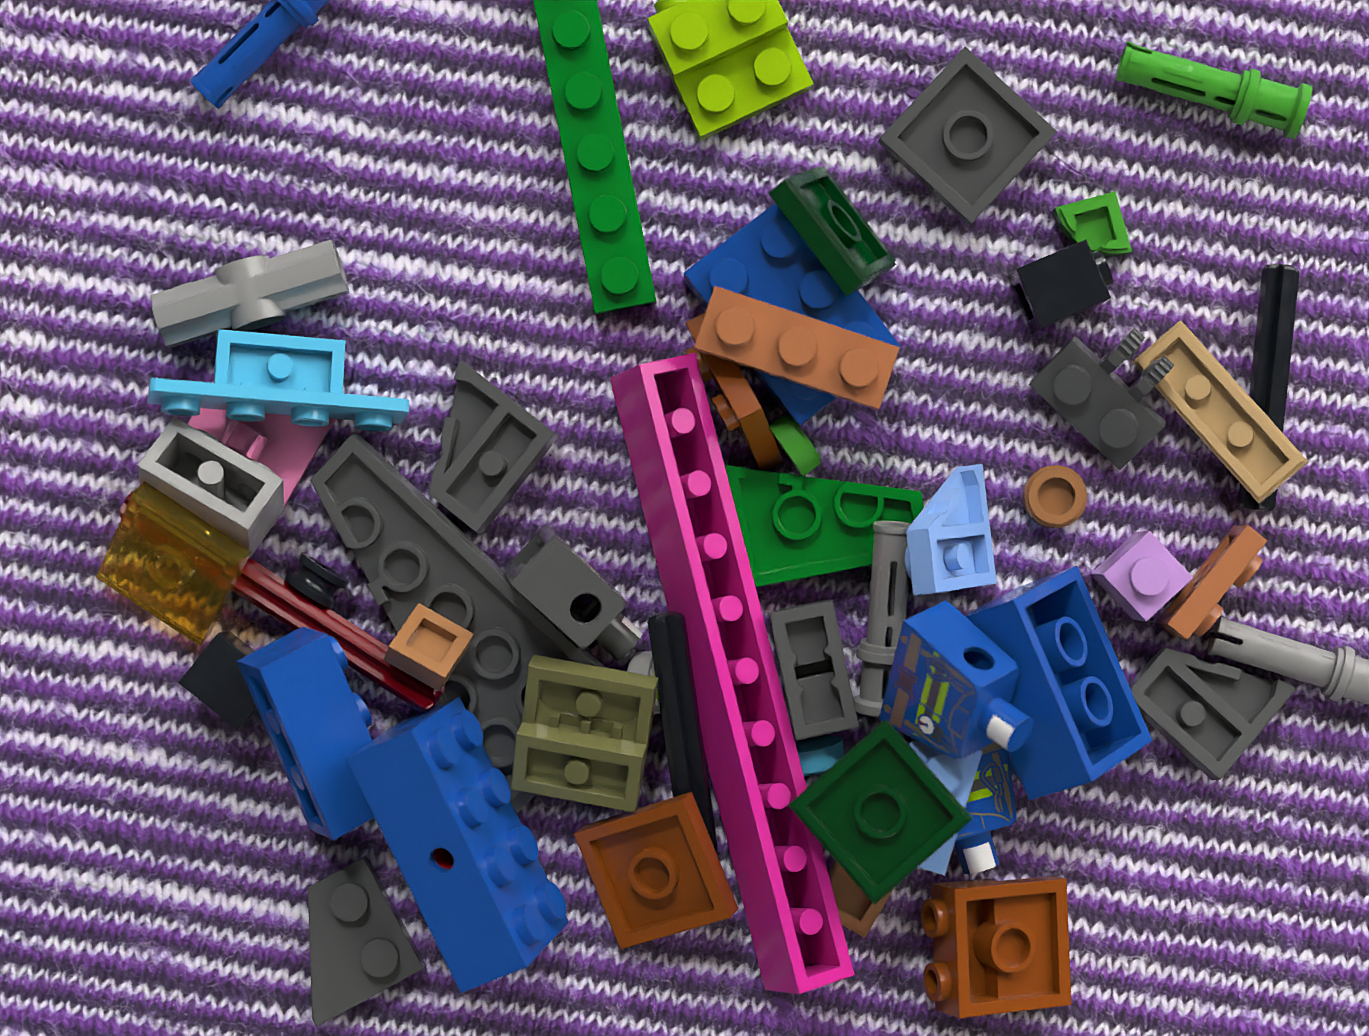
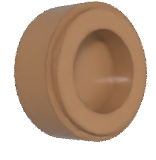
(1054, 496)

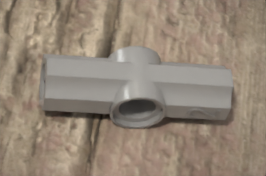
(249, 293)

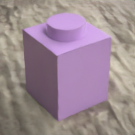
(1141, 575)

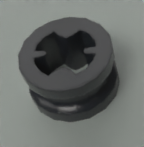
(316, 580)

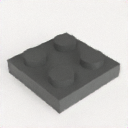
(967, 136)

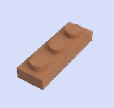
(796, 348)

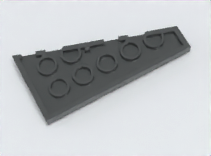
(424, 558)

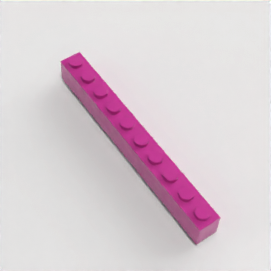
(734, 674)

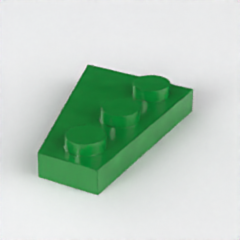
(811, 524)

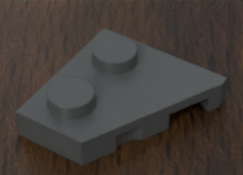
(485, 450)
(1206, 707)
(355, 941)

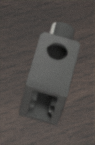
(554, 574)

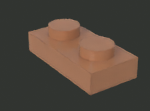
(1197, 603)

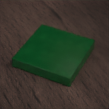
(833, 229)
(880, 811)

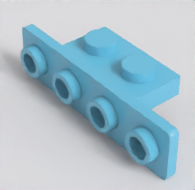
(278, 377)

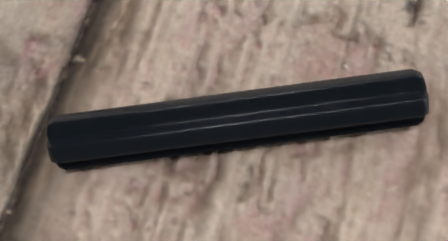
(1272, 355)
(680, 712)

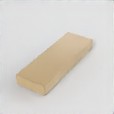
(1223, 414)

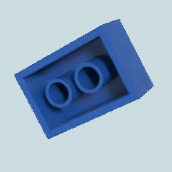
(779, 268)
(1064, 683)

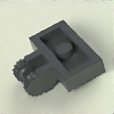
(1099, 400)

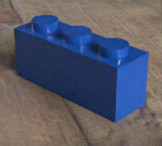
(312, 725)

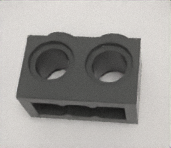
(813, 669)

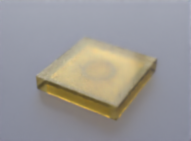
(172, 563)

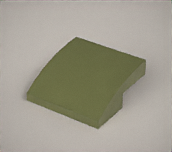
(584, 733)

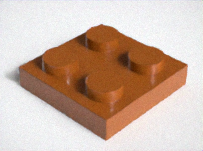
(656, 871)

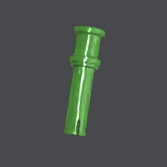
(1241, 95)

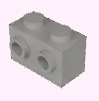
(214, 483)

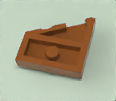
(737, 403)

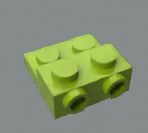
(728, 58)

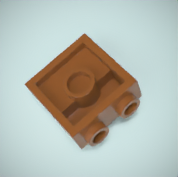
(997, 946)

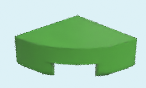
(1097, 221)

